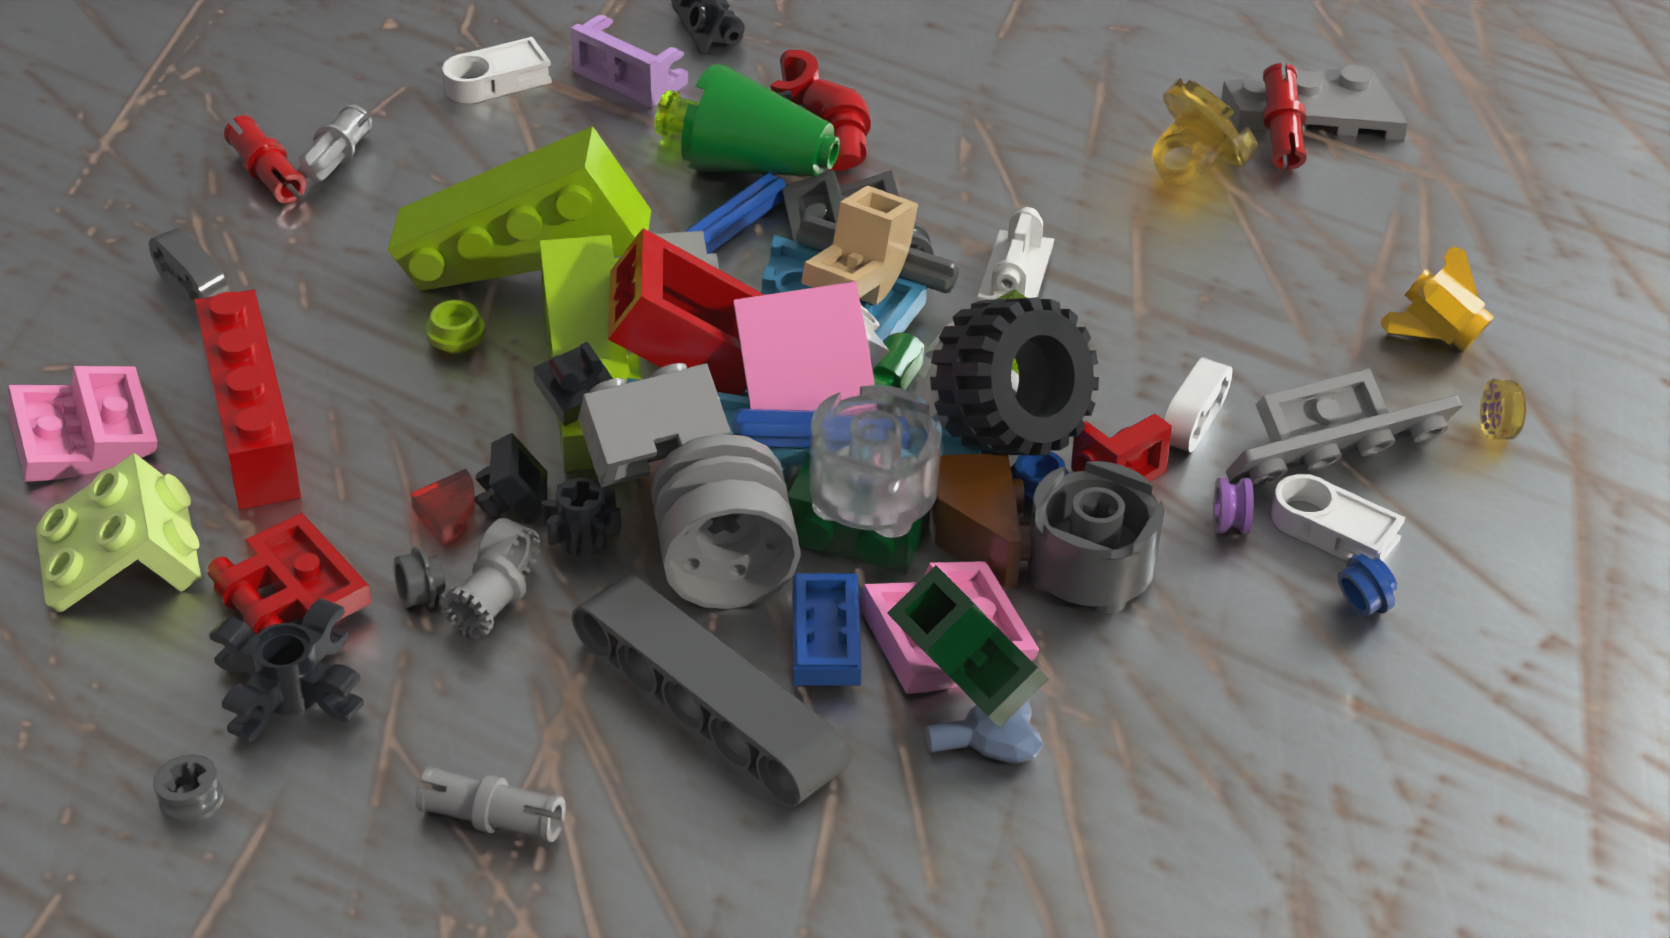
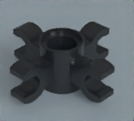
(286, 669)

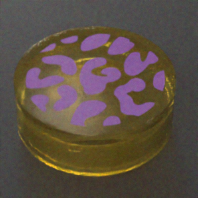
(1502, 409)

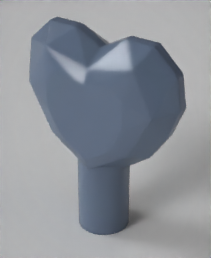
(1011, 743)

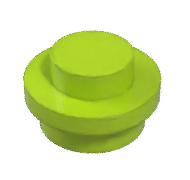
(455, 326)

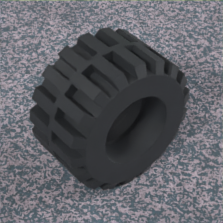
(1052, 369)

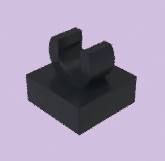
(567, 378)
(512, 481)

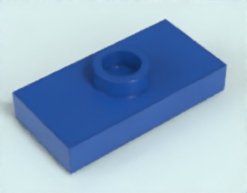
(826, 629)

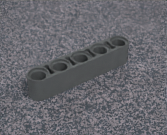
(711, 690)

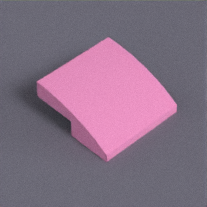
(803, 346)
(80, 425)
(910, 663)

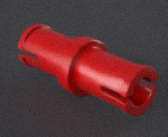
(1284, 116)
(265, 159)

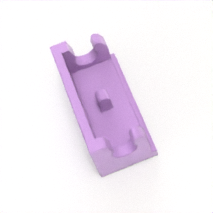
(622, 65)

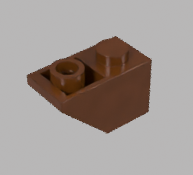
(980, 513)

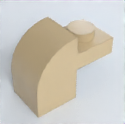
(867, 245)

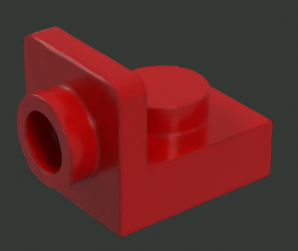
(1137, 447)

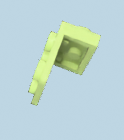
(110, 524)

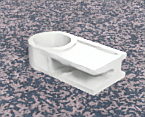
(495, 71)
(1342, 526)

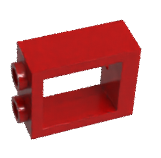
(677, 310)

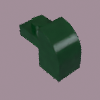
(967, 646)

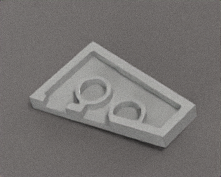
(1332, 98)

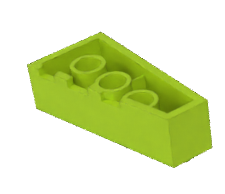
(497, 217)
(577, 312)

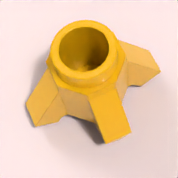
(1442, 306)

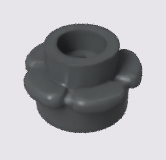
(418, 578)

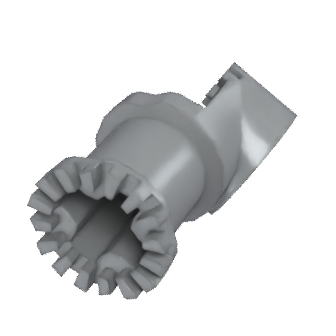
(495, 578)

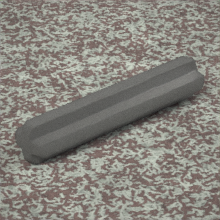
(919, 266)

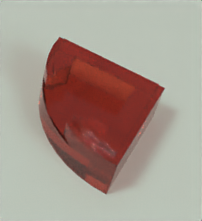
(446, 505)

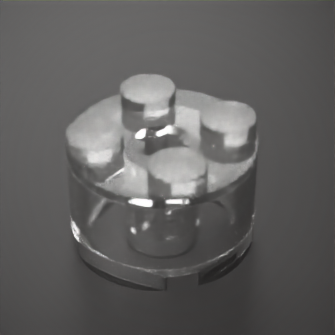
(874, 460)

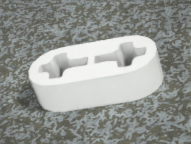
(1198, 403)

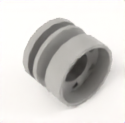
(724, 521)

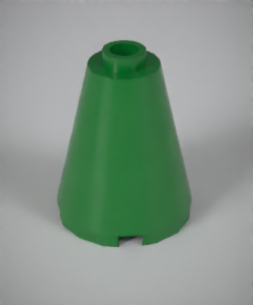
(753, 130)

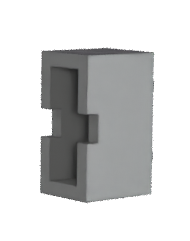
(648, 419)

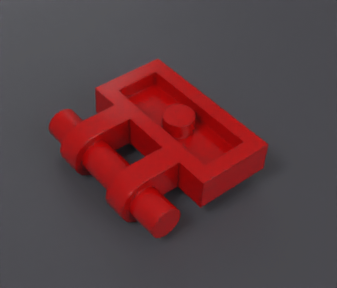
(298, 565)

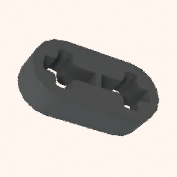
(186, 266)

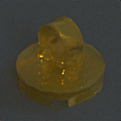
(1203, 128)

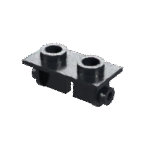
(710, 22)

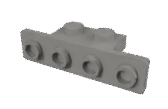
(1331, 418)

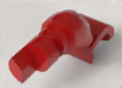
(829, 101)

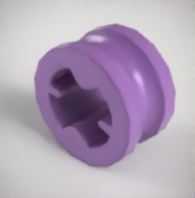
(1233, 506)

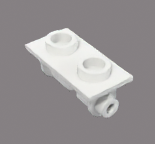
(1018, 258)

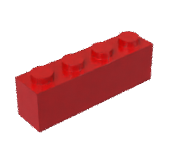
(248, 399)

